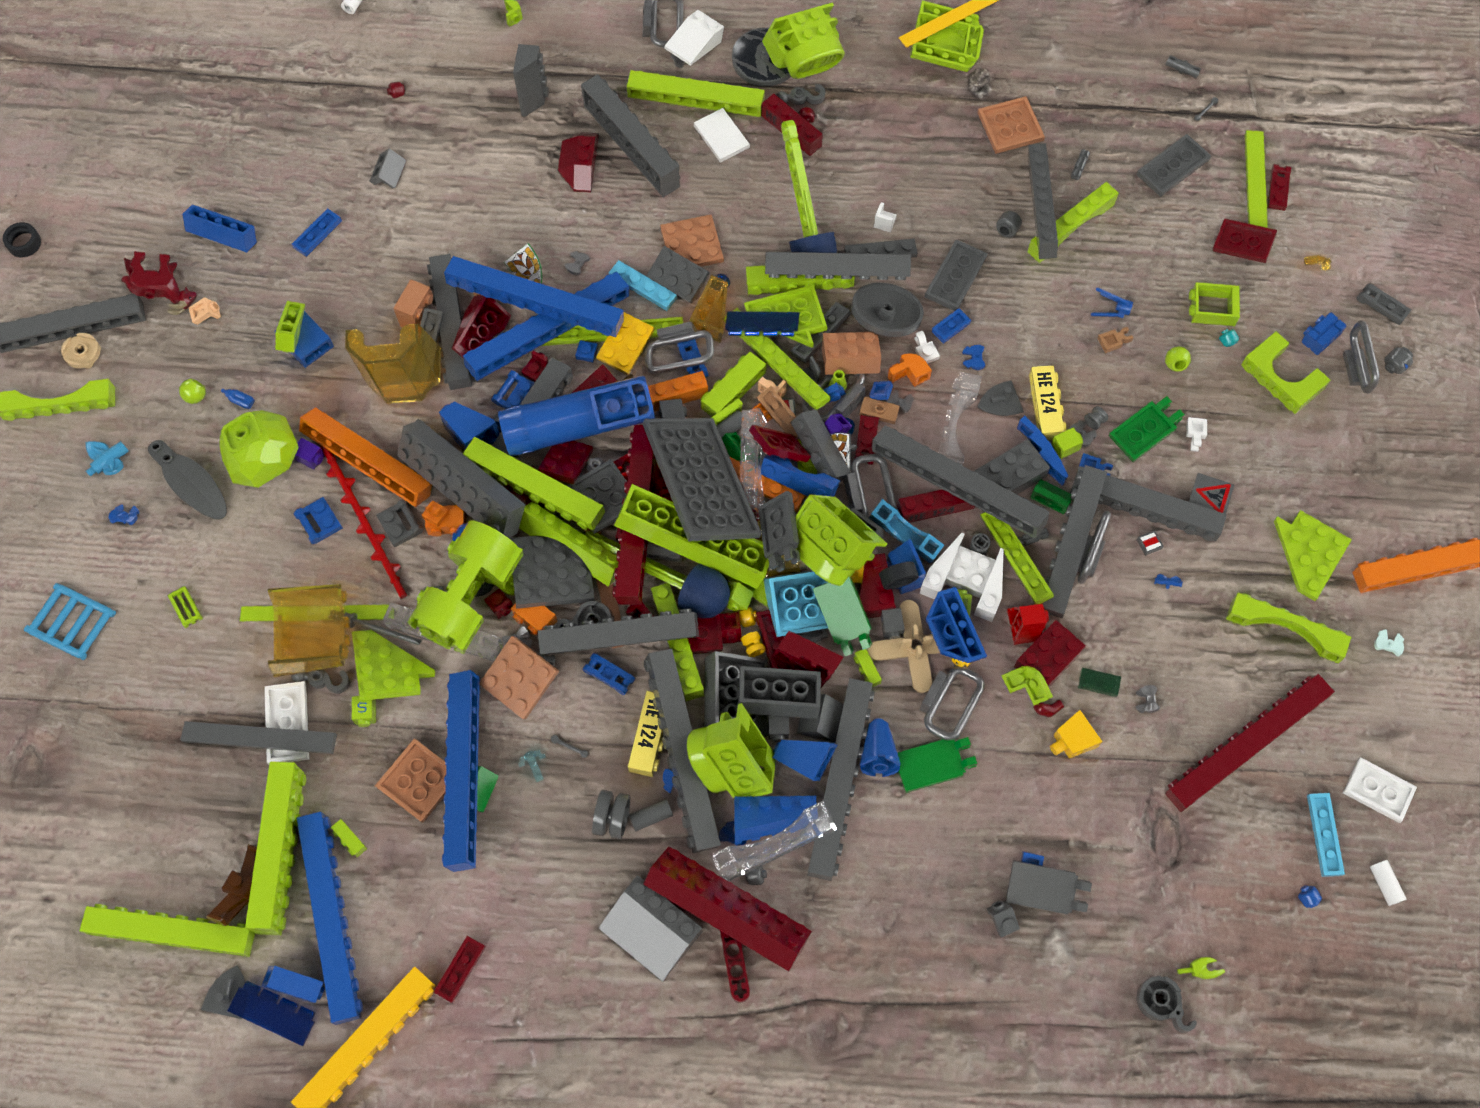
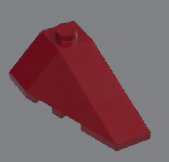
(480, 324)

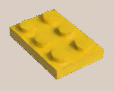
(625, 348)

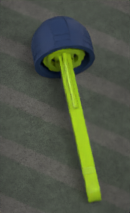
(812, 240)
(702, 591)

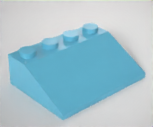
(794, 602)

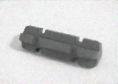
(1080, 164)
(1026, 539)

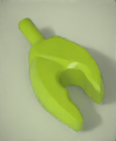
(1199, 969)

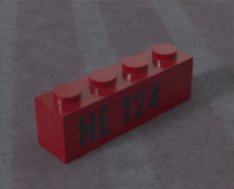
(777, 111)
(931, 505)

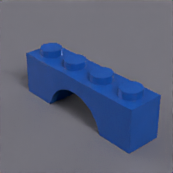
(786, 474)

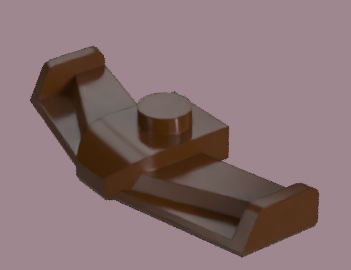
(238, 889)

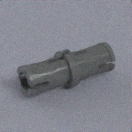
(1183, 66)

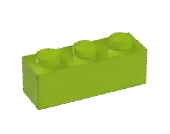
(867, 667)
(348, 838)

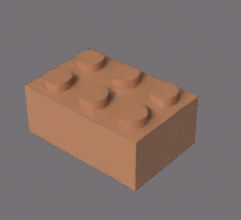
(851, 353)

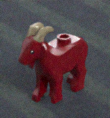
(157, 283)

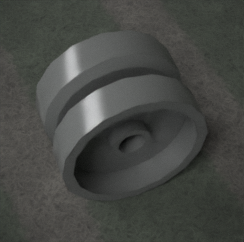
(607, 813)

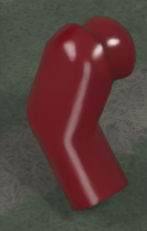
(1048, 710)

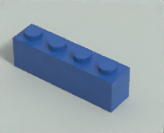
(219, 228)

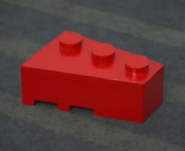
(1027, 622)

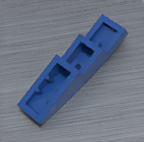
(1044, 448)

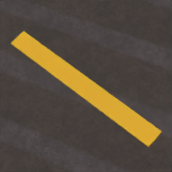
(944, 21)

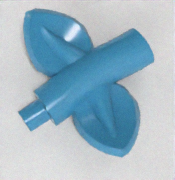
(105, 458)

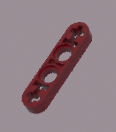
(732, 961)

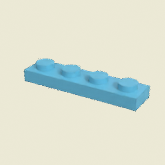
(645, 286)
(1325, 835)

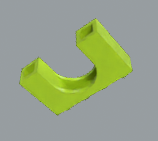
(1292, 394)

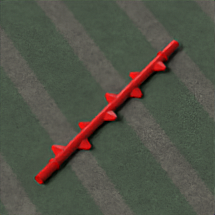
(364, 527)

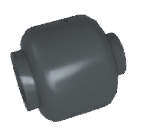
(1009, 224)
(1398, 360)

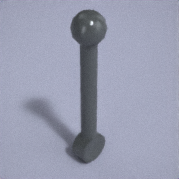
(1214, 101)
(584, 754)

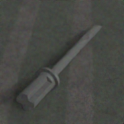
(354, 621)

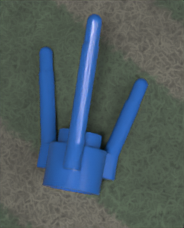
(1122, 306)

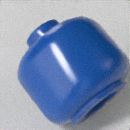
(1309, 896)

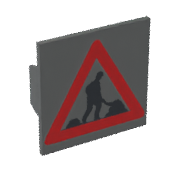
(1211, 493)

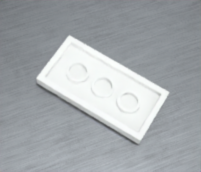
(286, 710)

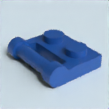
(517, 395)
(323, 516)

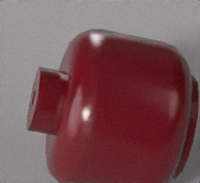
(396, 89)
(808, 114)

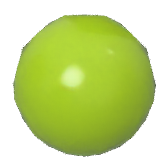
(1178, 357)
(192, 391)

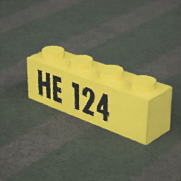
(1046, 401)
(647, 740)

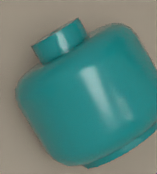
(1229, 338)

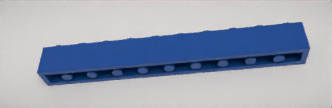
(534, 296)
(537, 330)
(461, 772)
(329, 919)

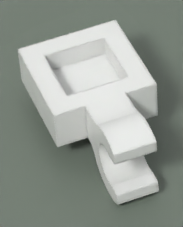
(924, 349)
(1197, 430)

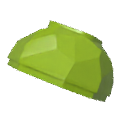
(257, 447)

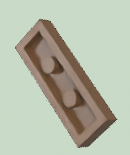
(778, 410)

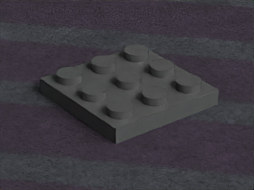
(606, 487)

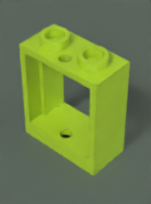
(1230, 292)

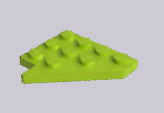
(798, 300)
(1310, 551)
(385, 668)

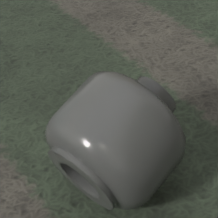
(756, 876)

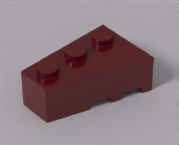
(872, 594)
(807, 656)

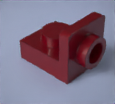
(535, 366)
(499, 603)
(634, 610)
(730, 627)

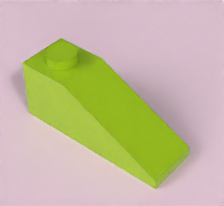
(289, 327)

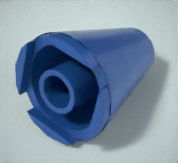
(879, 750)

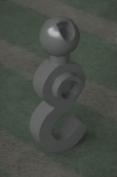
(799, 95)
(320, 679)

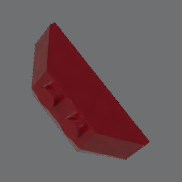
(578, 160)

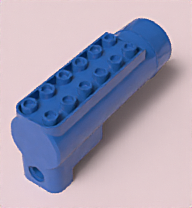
(575, 415)

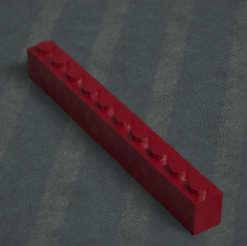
(633, 548)
(1248, 743)

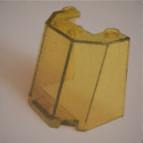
(397, 370)
(309, 629)

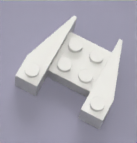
(968, 571)

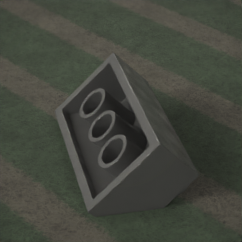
(530, 78)

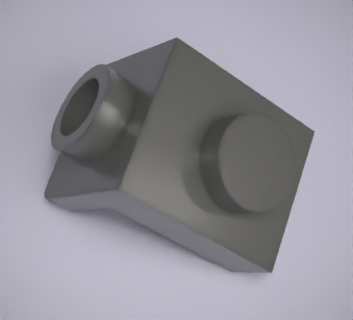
(1003, 918)

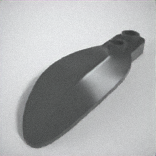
(189, 481)

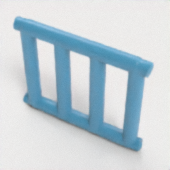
(65, 644)

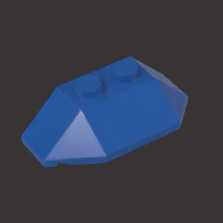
(953, 628)

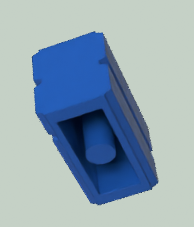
(1323, 333)

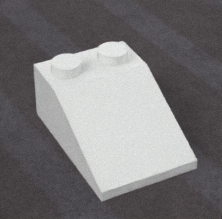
(695, 37)

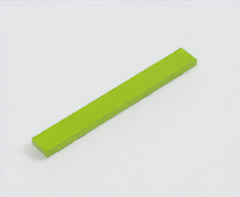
(1255, 178)
(579, 333)

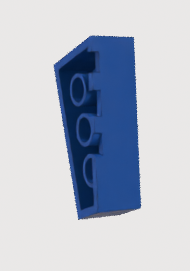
(767, 815)

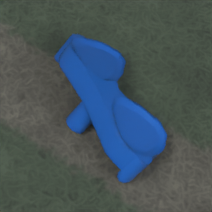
(1175, 581)

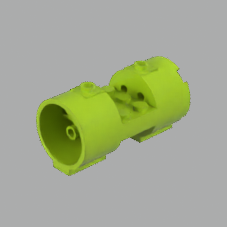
(481, 557)

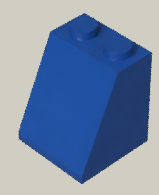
(466, 423)

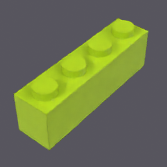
(734, 384)

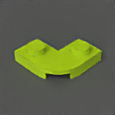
(1030, 679)

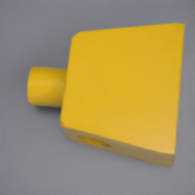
(1075, 737)

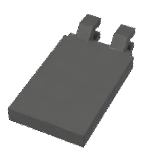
(779, 531)
(1045, 888)

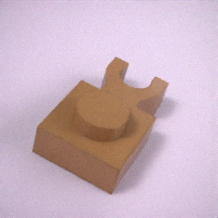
(1112, 340)

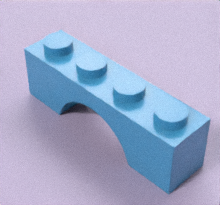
(892, 522)

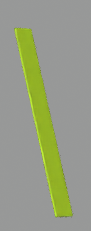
(266, 613)

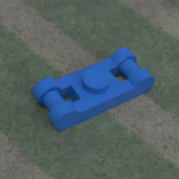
(694, 353)
(609, 673)

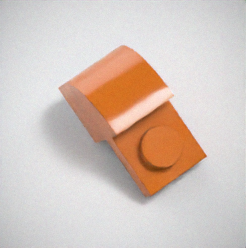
(911, 366)

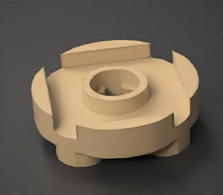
(85, 359)

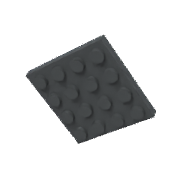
(550, 574)

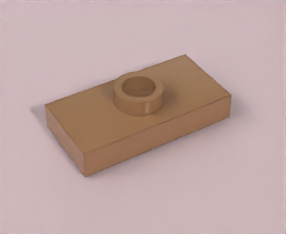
(885, 411)

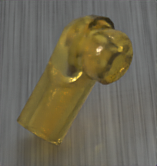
(1317, 259)

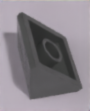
(826, 724)

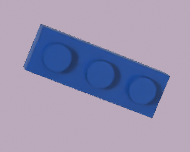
(316, 232)

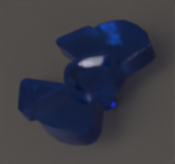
(728, 835)

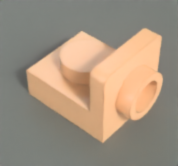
(204, 309)
(781, 389)

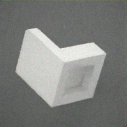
(884, 220)

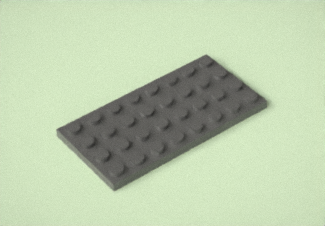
(701, 479)

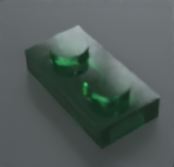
(1099, 682)

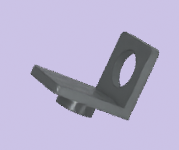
(813, 370)

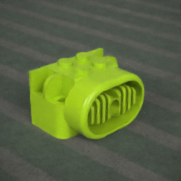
(806, 42)
(833, 539)
(730, 756)

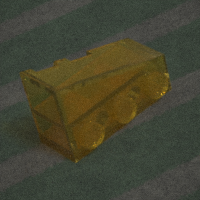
(710, 309)

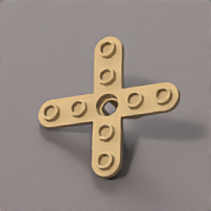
(902, 648)

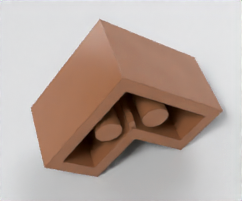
(412, 302)

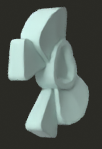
(1395, 646)

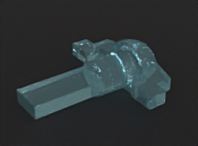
(530, 757)

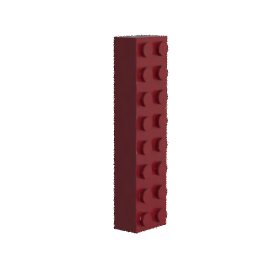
(728, 908)

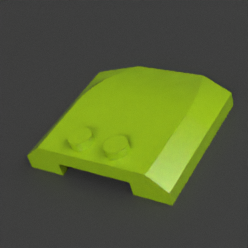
(952, 47)

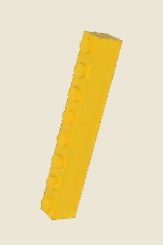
(366, 1041)

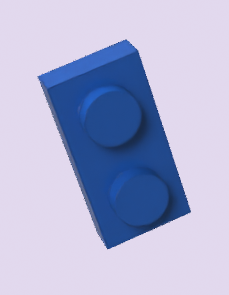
(951, 325)

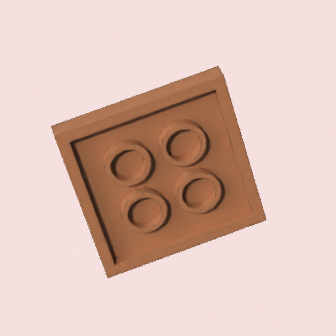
(1011, 125)
(694, 240)
(518, 677)
(415, 780)

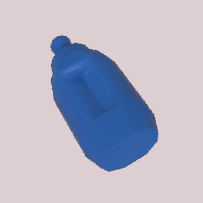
(239, 398)

